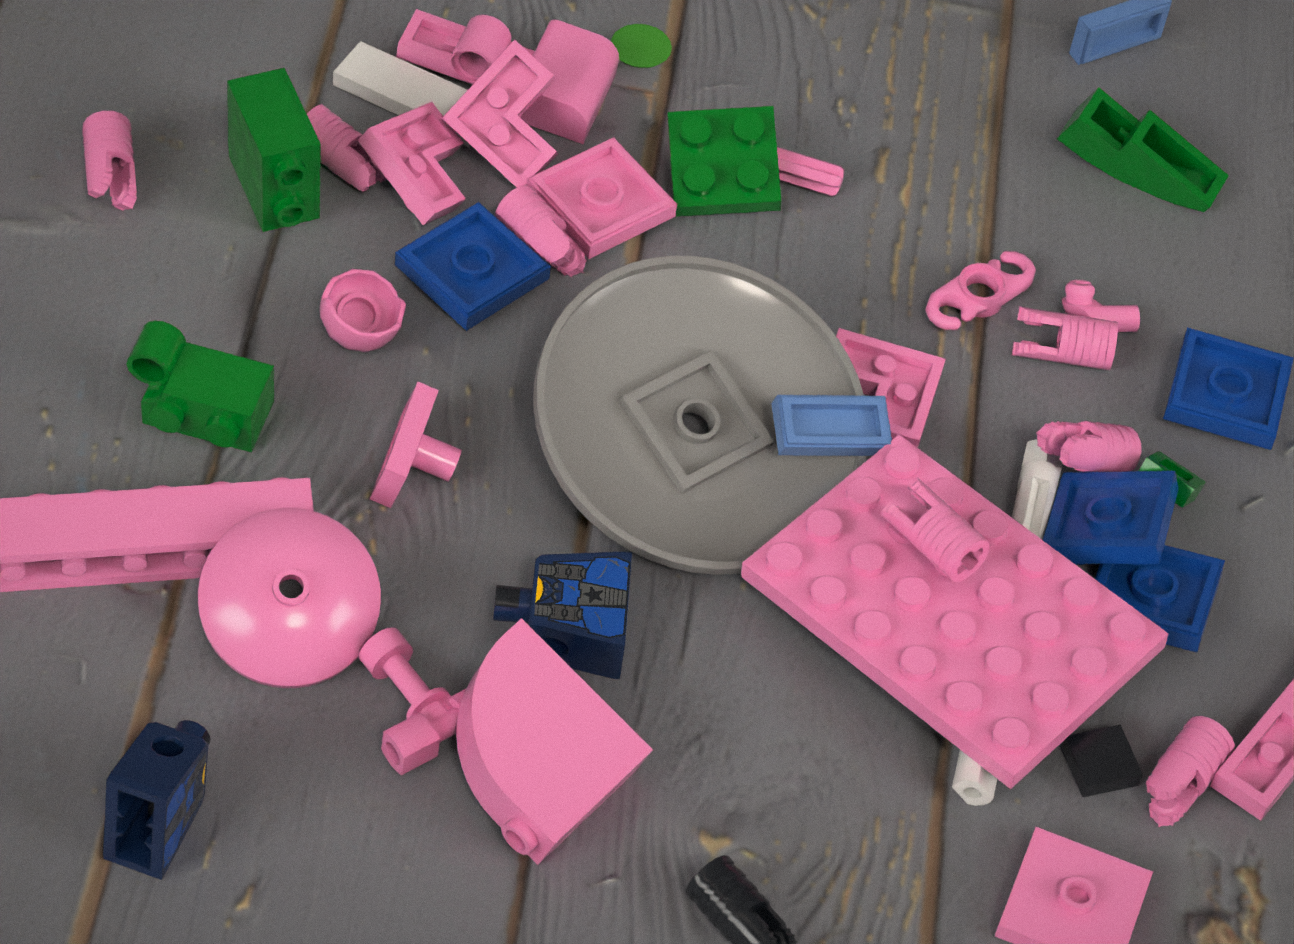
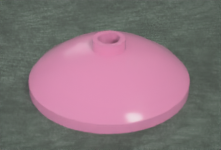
(280, 637)

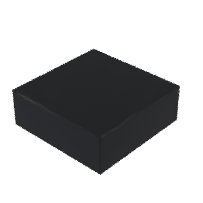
(1101, 761)

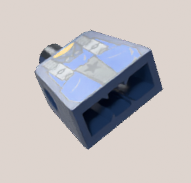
(575, 608)
(160, 768)

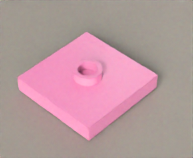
(603, 197)
(1072, 895)

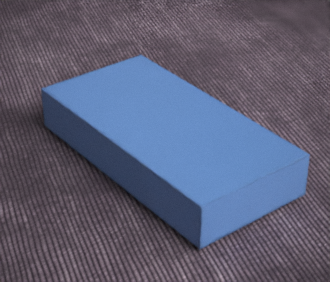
(1118, 28)
(830, 425)

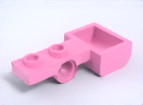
(577, 58)

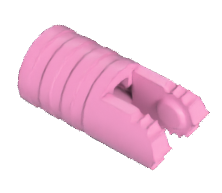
(342, 151)
(110, 158)
(541, 229)
(1078, 342)
(1091, 445)
(940, 534)
(1187, 768)

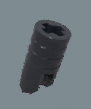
(736, 905)

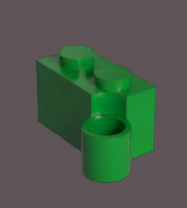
(200, 388)

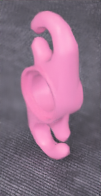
(957, 295)

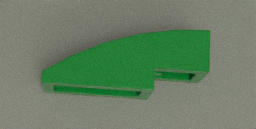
(1142, 152)

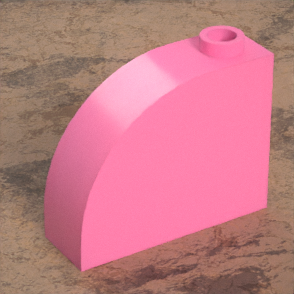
(540, 743)

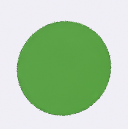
(642, 45)

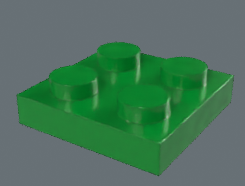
(724, 161)

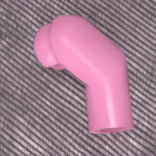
(1080, 302)

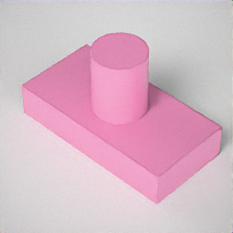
(413, 448)

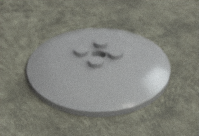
(672, 343)

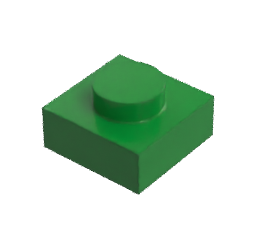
(1188, 482)

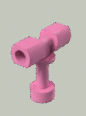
(431, 712)

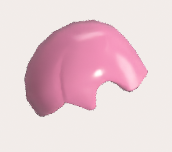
(361, 310)

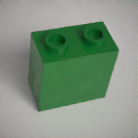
(274, 149)

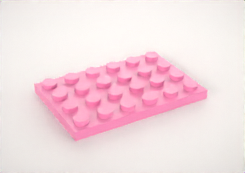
(985, 661)

